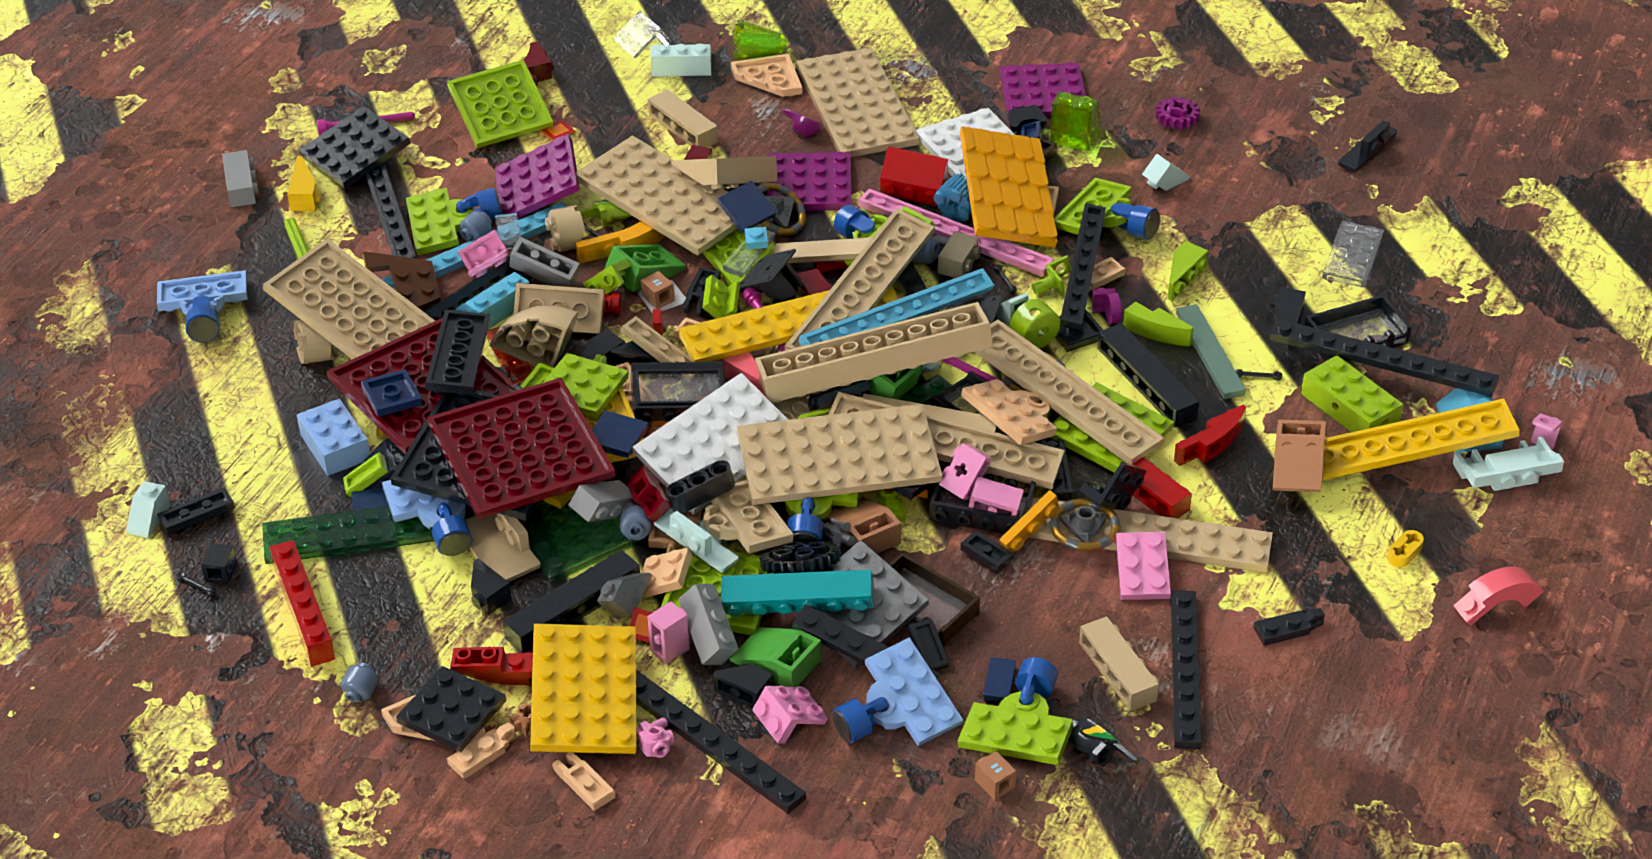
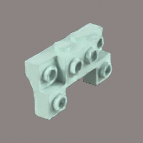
(1509, 467)

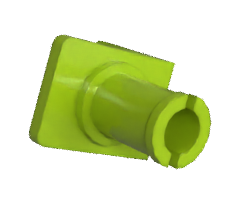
(1053, 278)

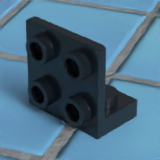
(1120, 488)

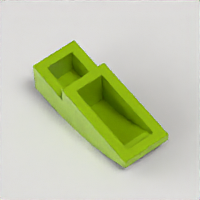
(1157, 325)

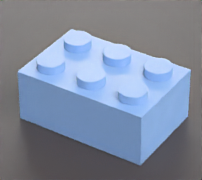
(333, 436)

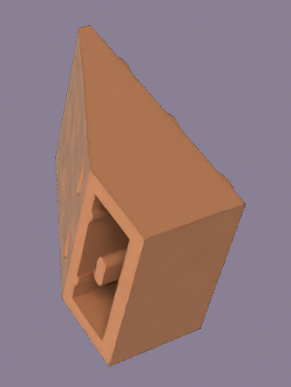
(1300, 455)
(870, 524)

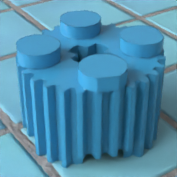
(954, 199)

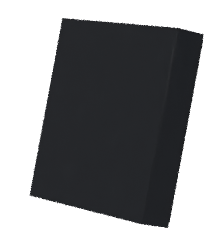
(1073, 339)

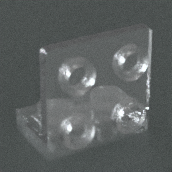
(639, 34)

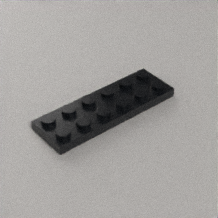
(458, 352)

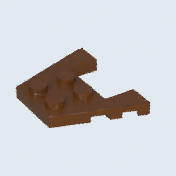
(410, 277)

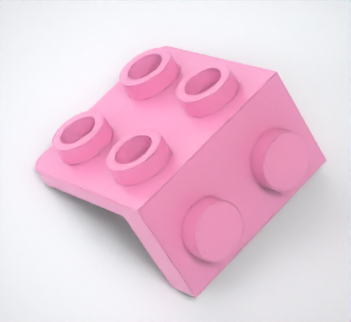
(483, 253)
(784, 707)

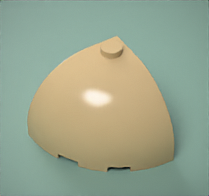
(536, 334)

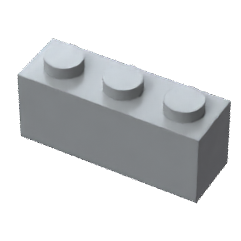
(240, 178)
(543, 264)
(601, 500)
(708, 624)

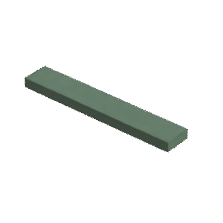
(1212, 353)

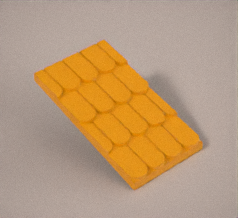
(1008, 187)

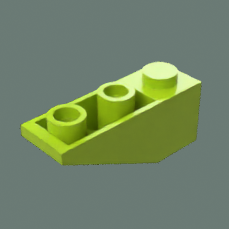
(1187, 264)

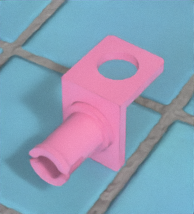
(1546, 427)

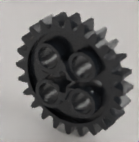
(800, 557)

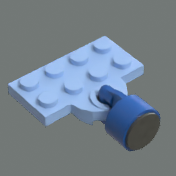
(202, 300)
(445, 516)
(901, 696)

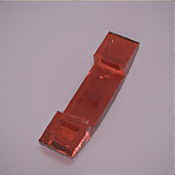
(515, 368)

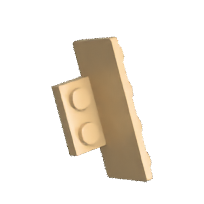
(502, 545)

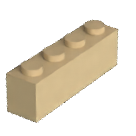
(682, 119)
(1119, 663)

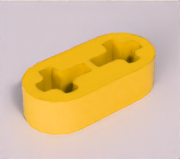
(1401, 545)

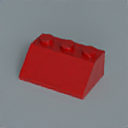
(912, 175)

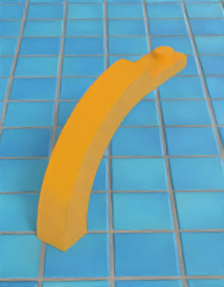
(601, 246)

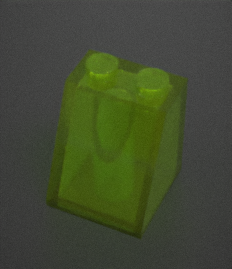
(1075, 121)

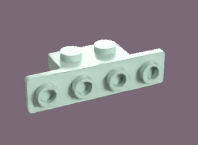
(696, 540)

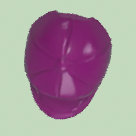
(803, 125)

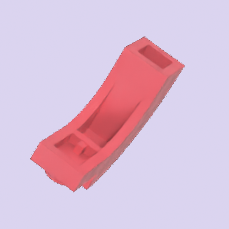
(1495, 588)

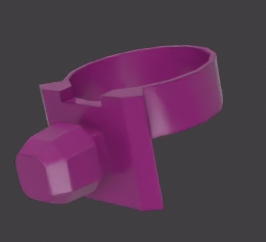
(1109, 302)

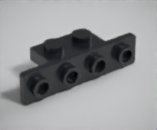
(1367, 147)

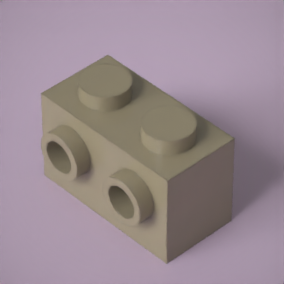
(958, 255)

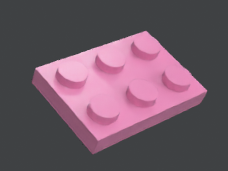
(1143, 566)

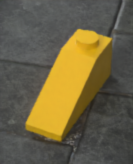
(303, 189)

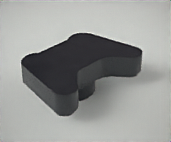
(1025, 115)

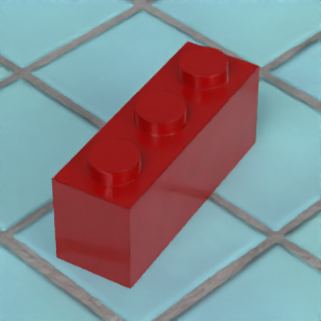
(1162, 492)

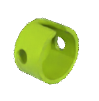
(1036, 329)

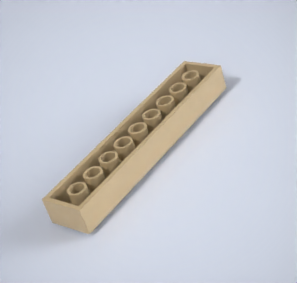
(874, 352)

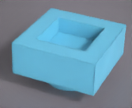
(756, 238)

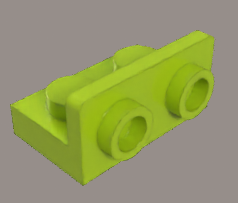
(609, 278)
(719, 298)

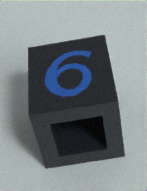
(219, 563)

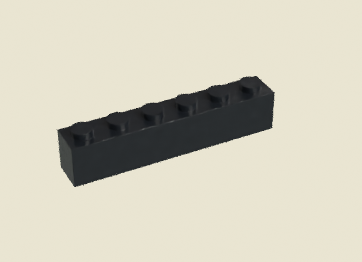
(1148, 375)
(567, 602)

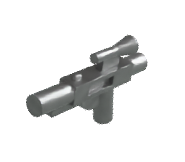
(838, 534)

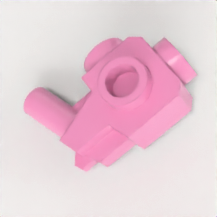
(654, 739)

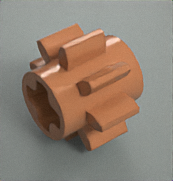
(522, 719)

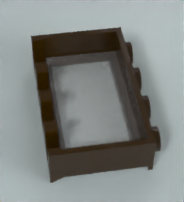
(949, 603)

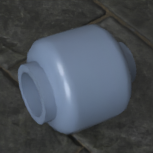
(475, 225)
(928, 252)
(635, 523)
(359, 682)

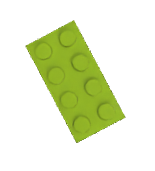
(1349, 396)

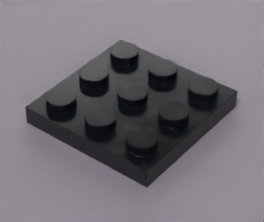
(451, 709)

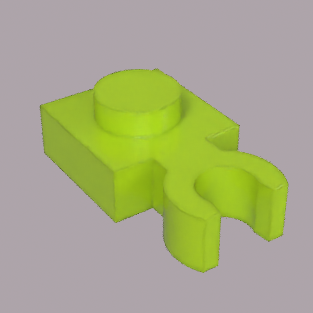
(893, 503)

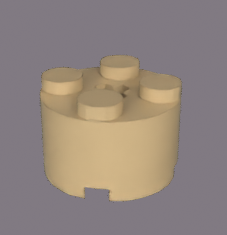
(565, 227)
(311, 345)

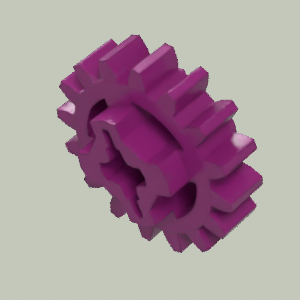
(1177, 113)

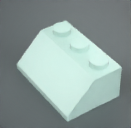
(681, 60)

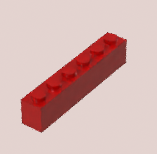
(302, 603)

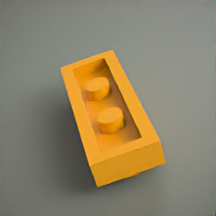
(1030, 522)

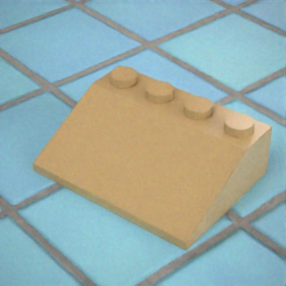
(730, 170)

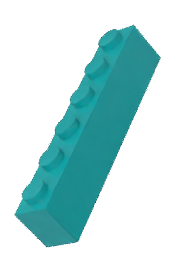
(792, 591)

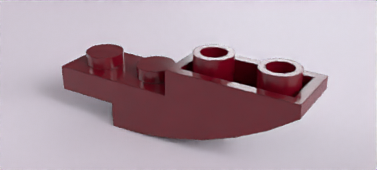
(648, 493)

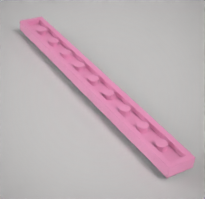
(995, 248)

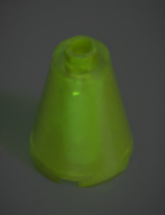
(756, 41)

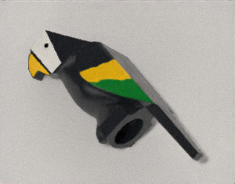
(1096, 742)

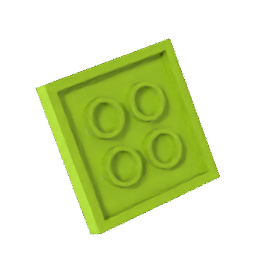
(589, 382)

